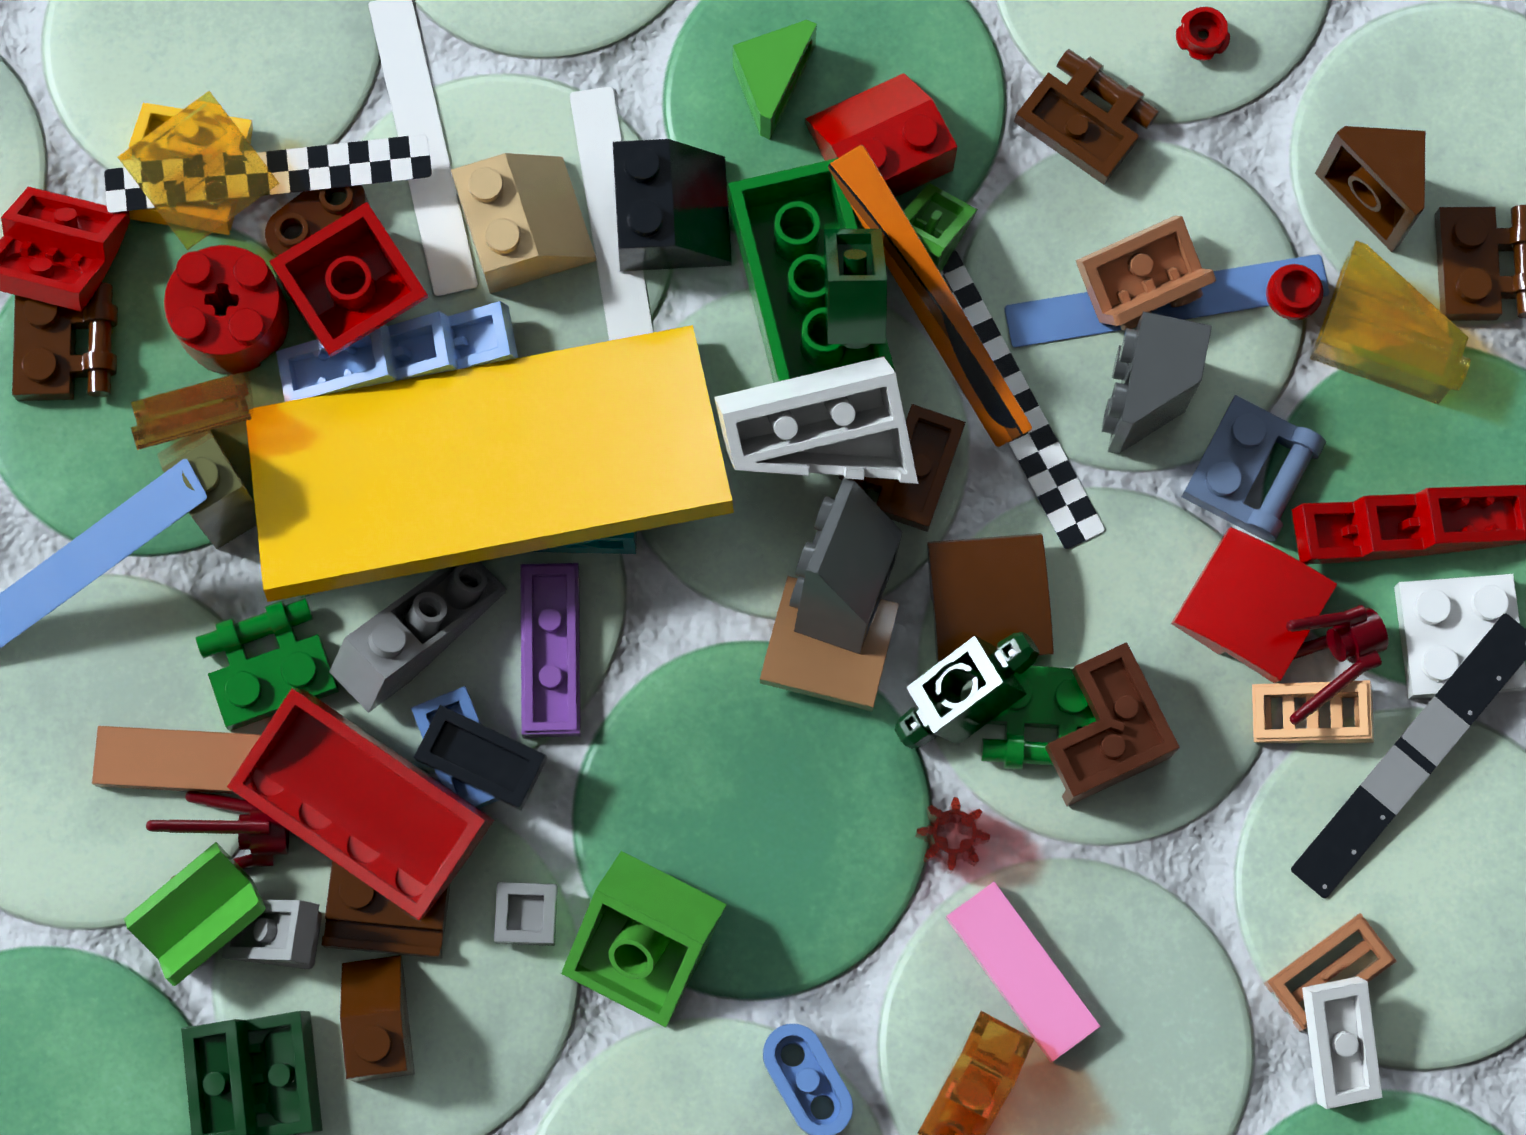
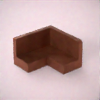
(1127, 731)

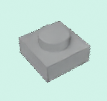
(525, 913)

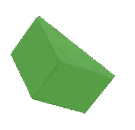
(770, 70)
(939, 222)

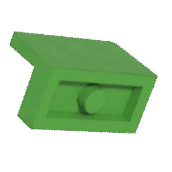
(196, 913)

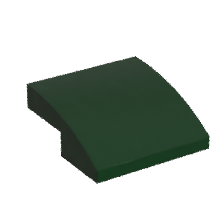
(252, 1076)

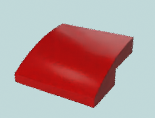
(58, 247)
(1248, 599)

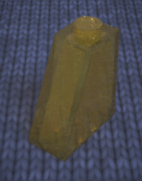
(1389, 331)

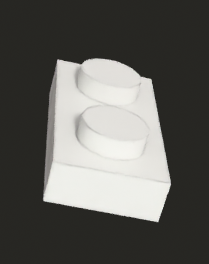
(1342, 1042)

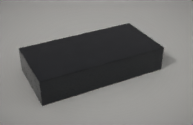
(480, 757)

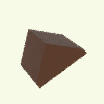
(1378, 178)

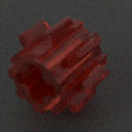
(965, 826)

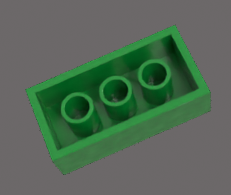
(781, 245)

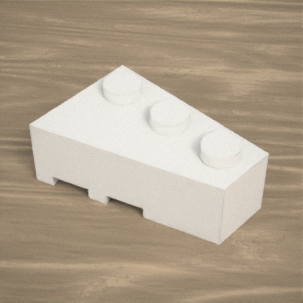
(822, 424)

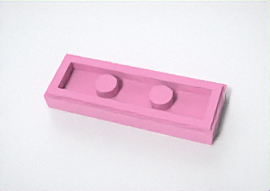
(1022, 972)

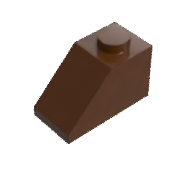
(375, 1020)

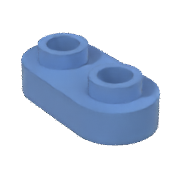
(808, 1080)

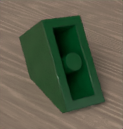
(855, 287)

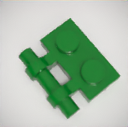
(258, 685)
(1050, 702)

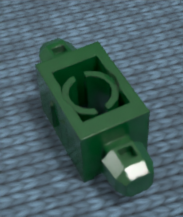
(992, 692)

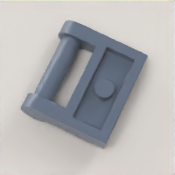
(1236, 459)

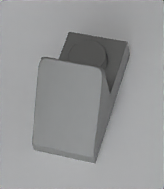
(280, 936)

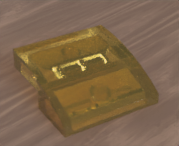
(198, 170)

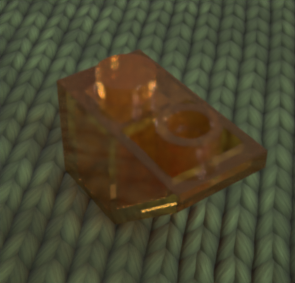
(978, 1079)

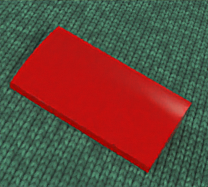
(360, 803)

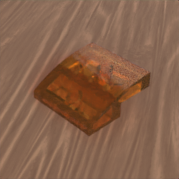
(192, 410)

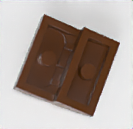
(989, 591)

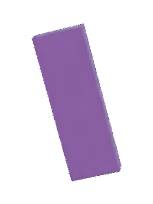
(550, 650)

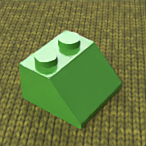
(642, 938)

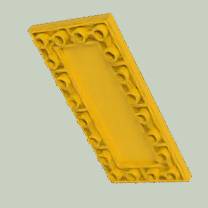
(484, 463)

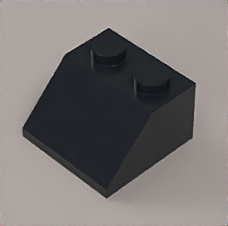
(670, 206)

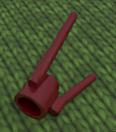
(1355, 637)
(254, 829)

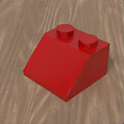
(897, 129)
(348, 279)

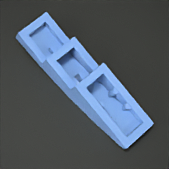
(400, 352)

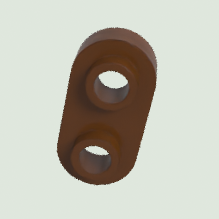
(310, 212)

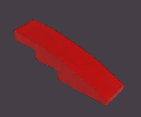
(1411, 524)

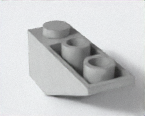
(413, 632)

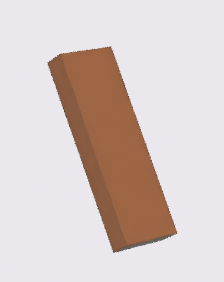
(168, 758)

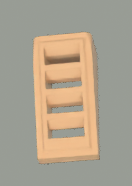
(1262, 716)

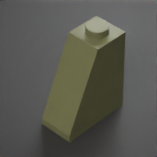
(228, 505)

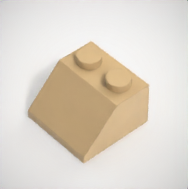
(522, 218)

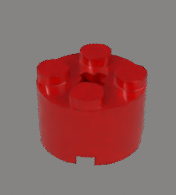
(208, 283)

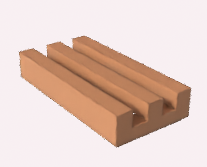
(1290, 1001)

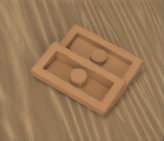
(822, 669)

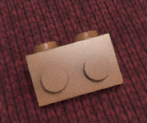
(1144, 273)

